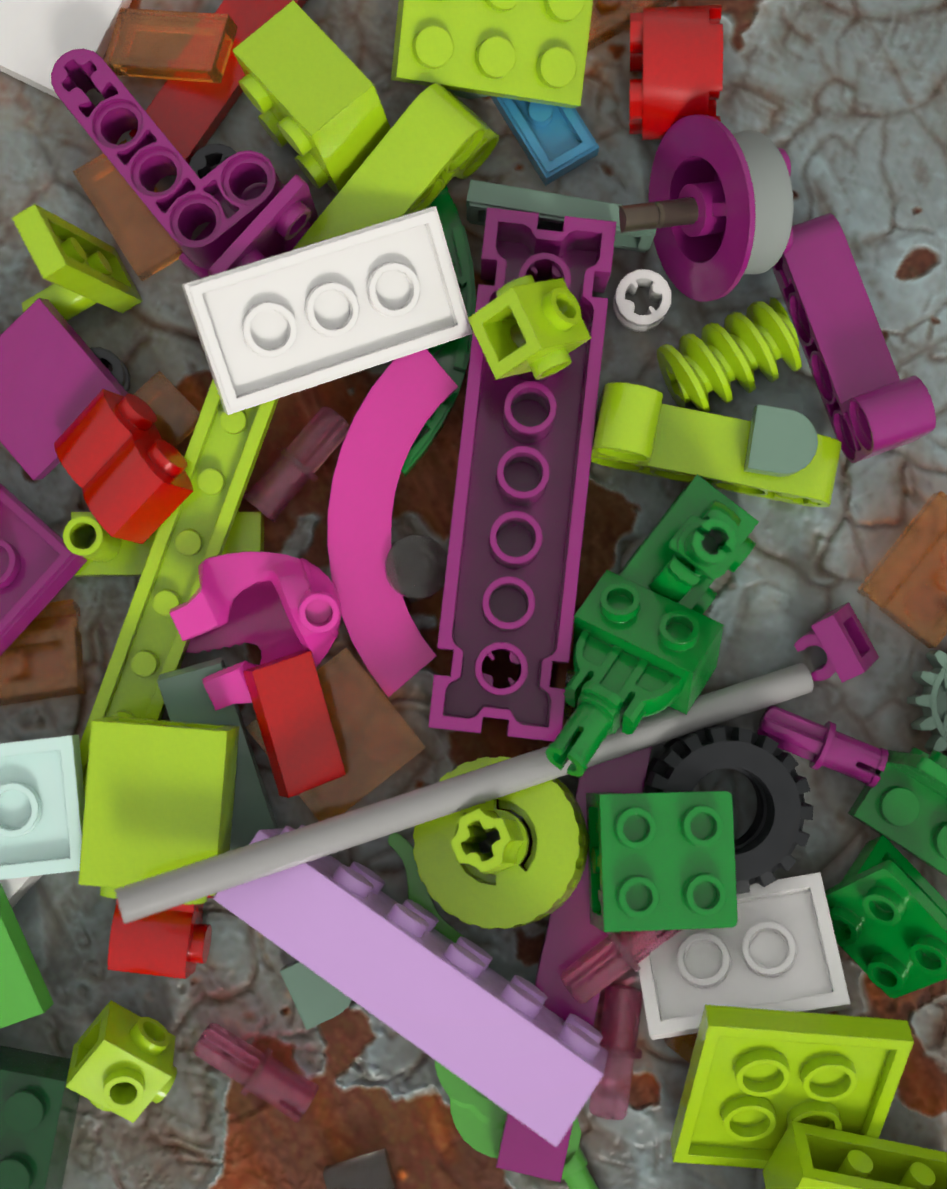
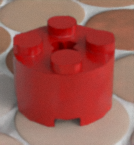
(679, 63)

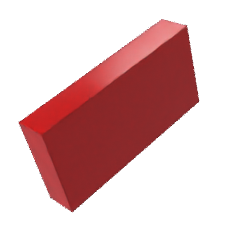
(294, 723)

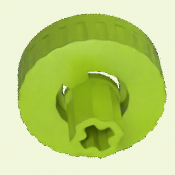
(494, 887)

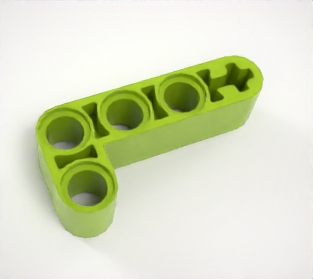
(410, 165)
(678, 443)

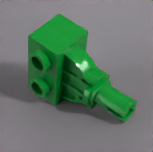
(692, 546)
(629, 663)

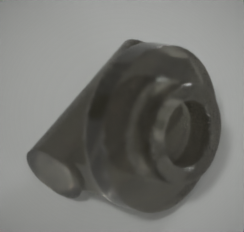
(416, 567)

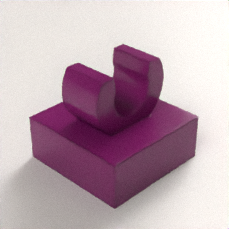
(843, 641)

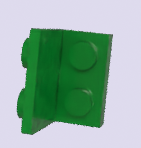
(910, 805)
(661, 861)

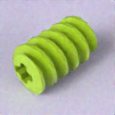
(730, 355)

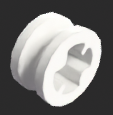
(658, 292)

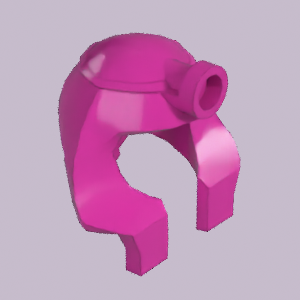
(260, 601)

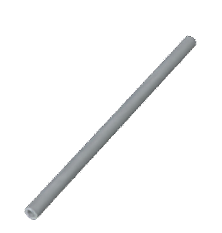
(443, 798)

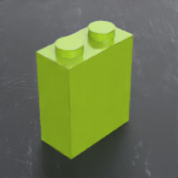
(155, 798)

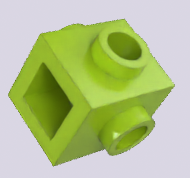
(530, 328)
(123, 1062)

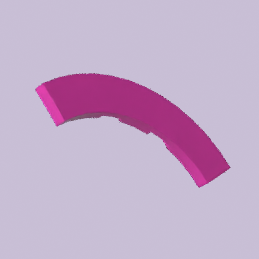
(362, 516)

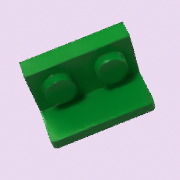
(890, 920)

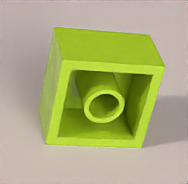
(311, 97)

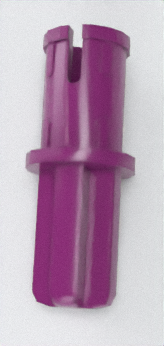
(823, 745)

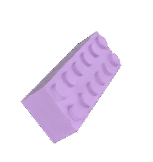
(428, 987)

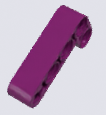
(153, 157)
(846, 347)

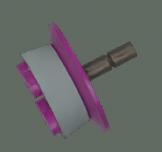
(716, 206)

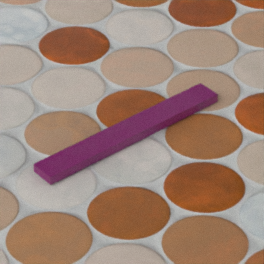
(565, 941)

